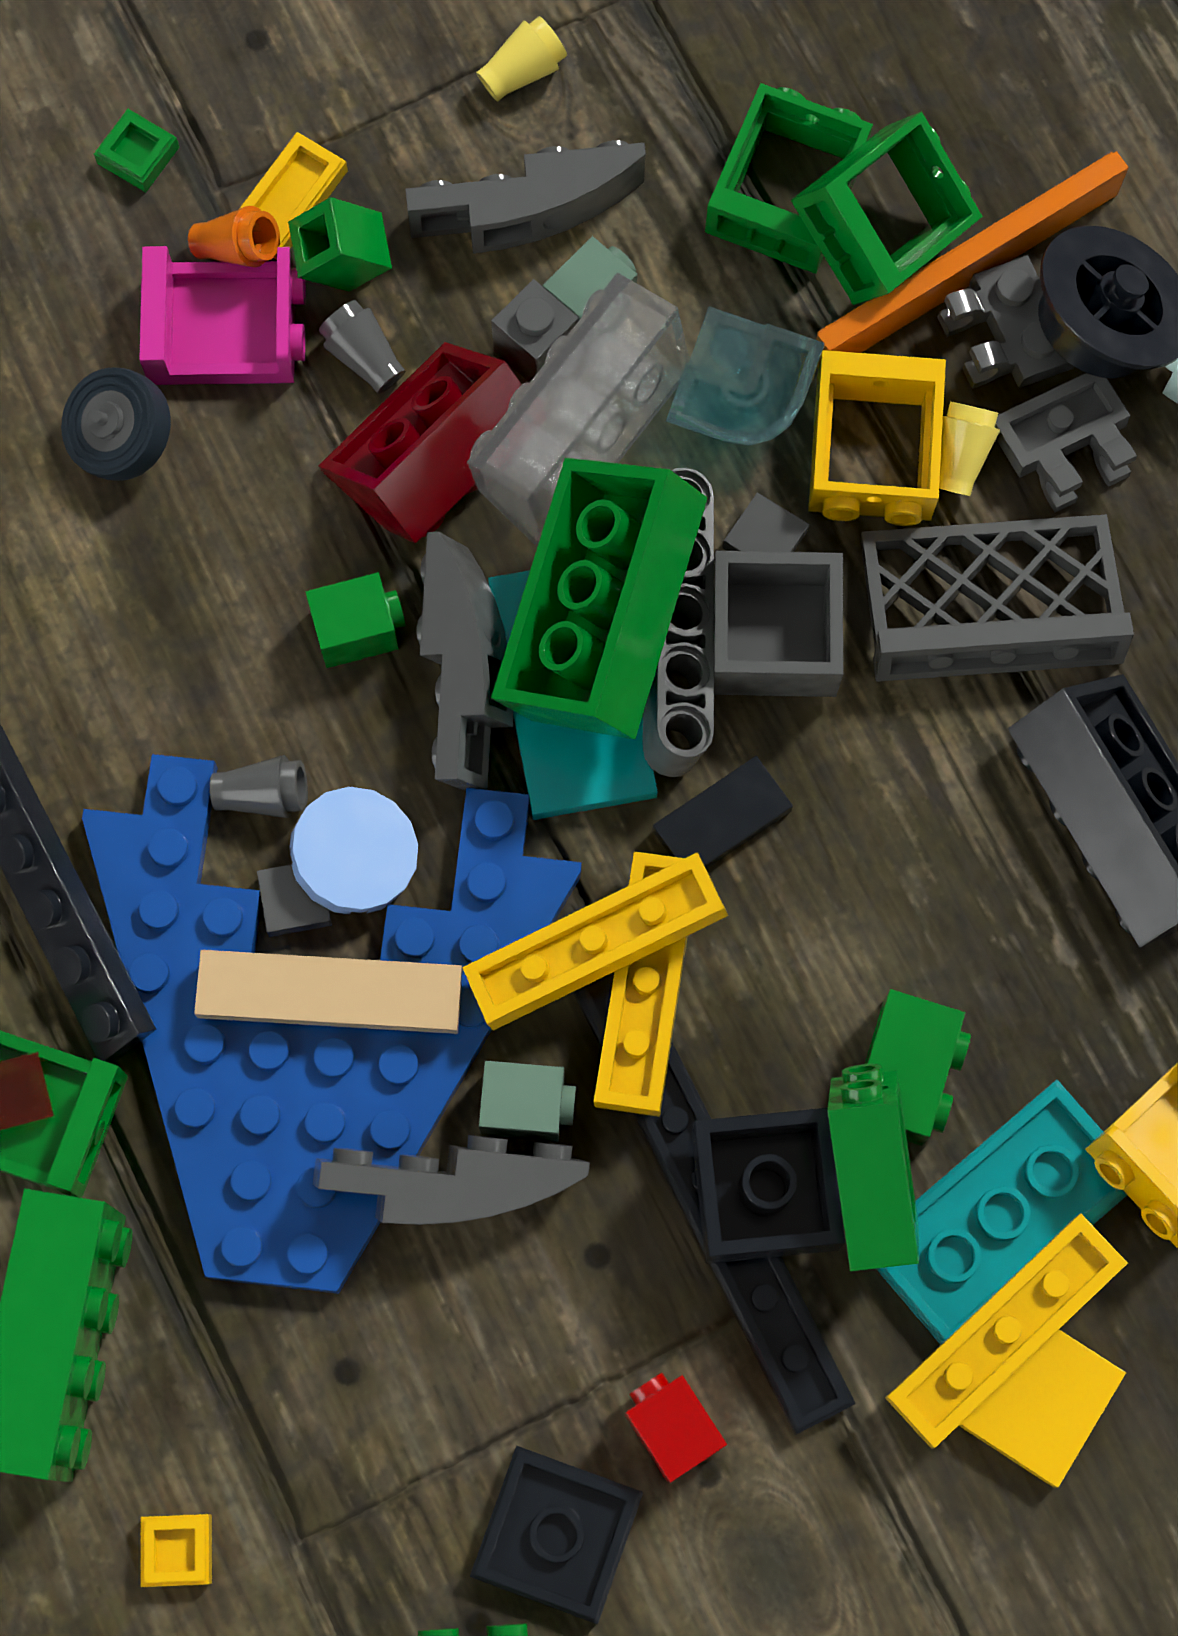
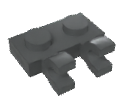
(1009, 303)
(1061, 422)

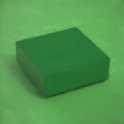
(136, 150)

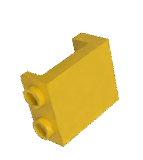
(1142, 1155)

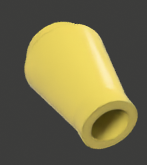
(522, 59)
(966, 442)

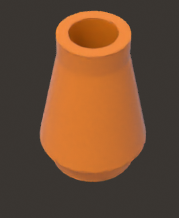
(239, 237)

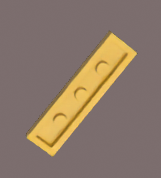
(594, 941)
(641, 1019)
(1006, 1331)

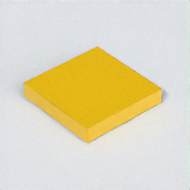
(1047, 1407)

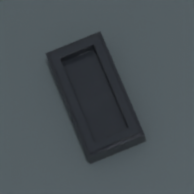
(724, 815)

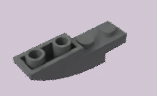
(554, 196)
(469, 640)
(477, 1183)

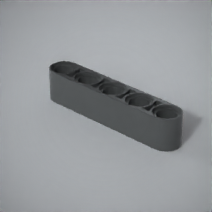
(689, 654)

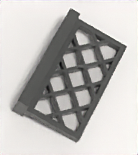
(988, 644)

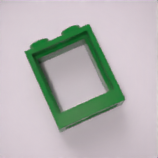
(760, 224)
(847, 234)
(873, 1168)

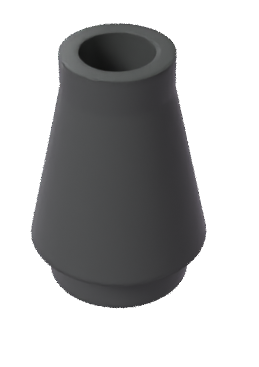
(361, 345)
(263, 788)

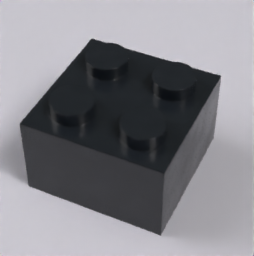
(767, 1185)

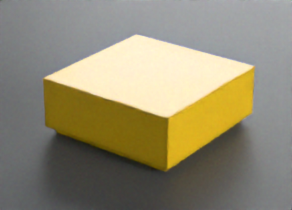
(176, 1550)

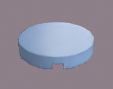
(353, 850)

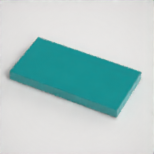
(568, 766)
(1001, 1210)

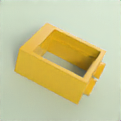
(884, 381)

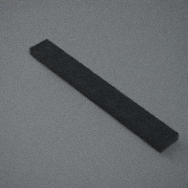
(756, 1289)

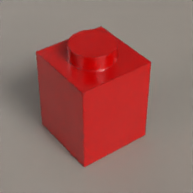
(673, 1425)

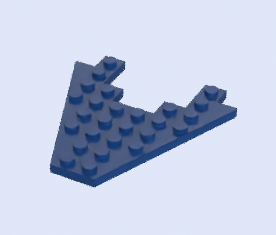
(266, 1099)

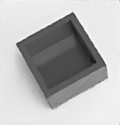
(778, 623)

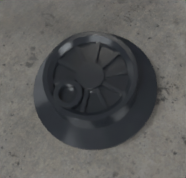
(1108, 302)

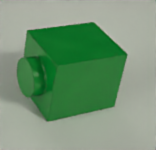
(339, 244)
(355, 619)

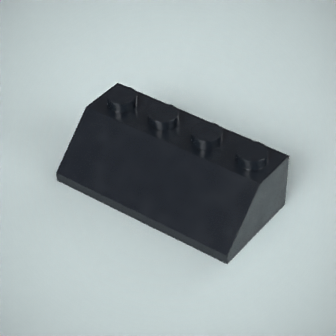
(1114, 793)

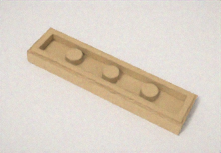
(328, 991)

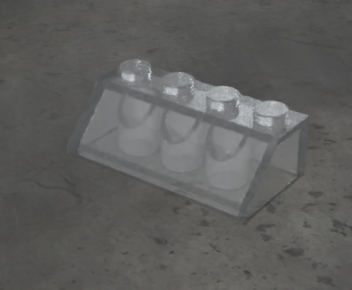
(584, 402)

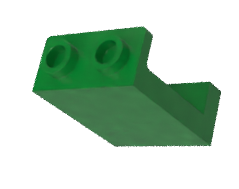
(64, 1147)

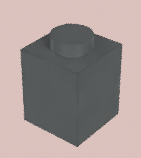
(529, 328)

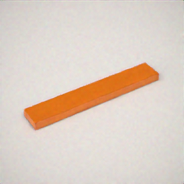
(985, 250)

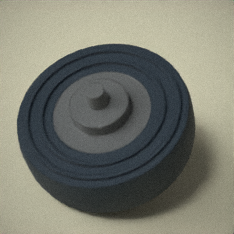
(116, 424)

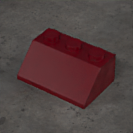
(414, 449)

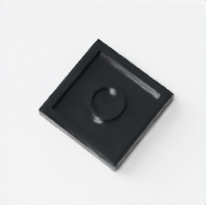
(556, 1534)

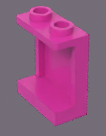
(220, 320)

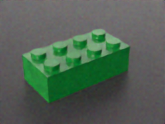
(600, 597)
(52, 1330)

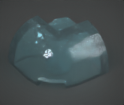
(744, 380)

